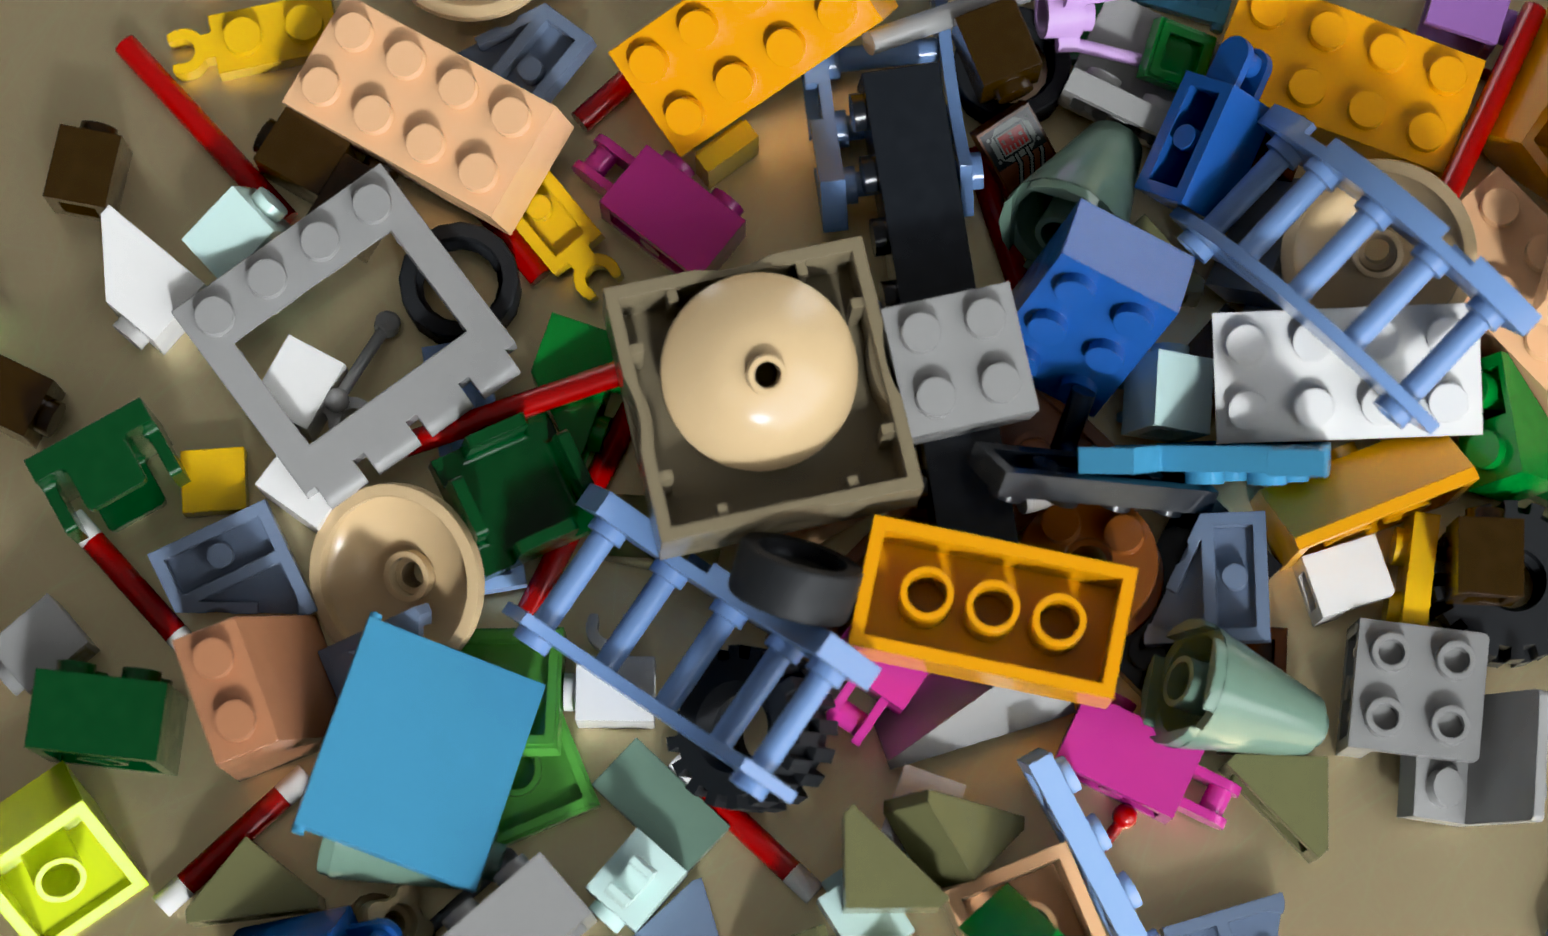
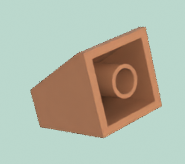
(258, 690)

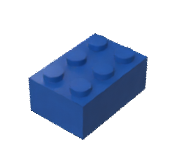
(1097, 302)

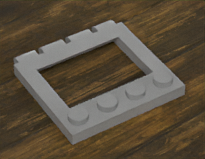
(295, 264)

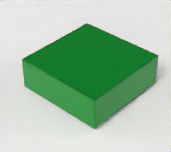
(1172, 51)

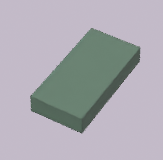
(660, 805)

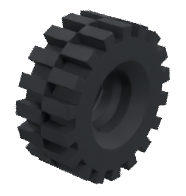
(1514, 633)
(707, 705)

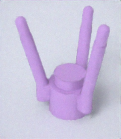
(1066, 22)

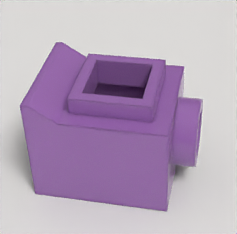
(1467, 24)

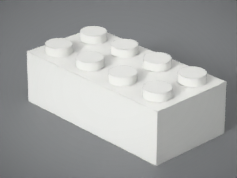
(1289, 386)

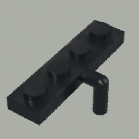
(1053, 475)

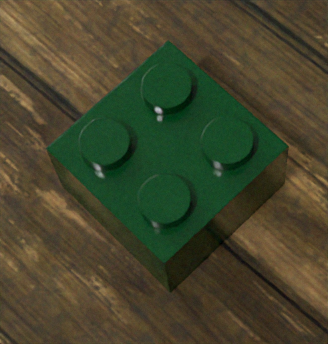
(106, 719)

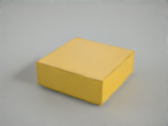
(726, 153)
(216, 482)

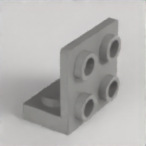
(1110, 89)
(1412, 691)
(1499, 787)

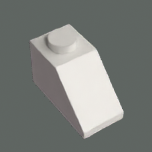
(143, 284)

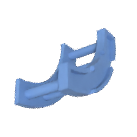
(833, 129)
(1378, 205)
(788, 641)

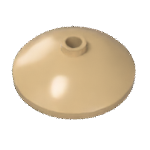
(1364, 279)
(713, 361)
(368, 560)

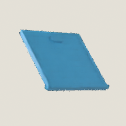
(419, 755)

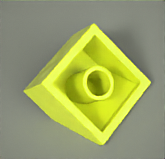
(60, 858)

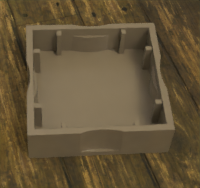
(708, 505)

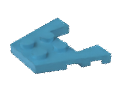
(1212, 462)

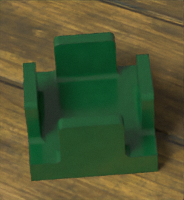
(108, 469)
(516, 490)

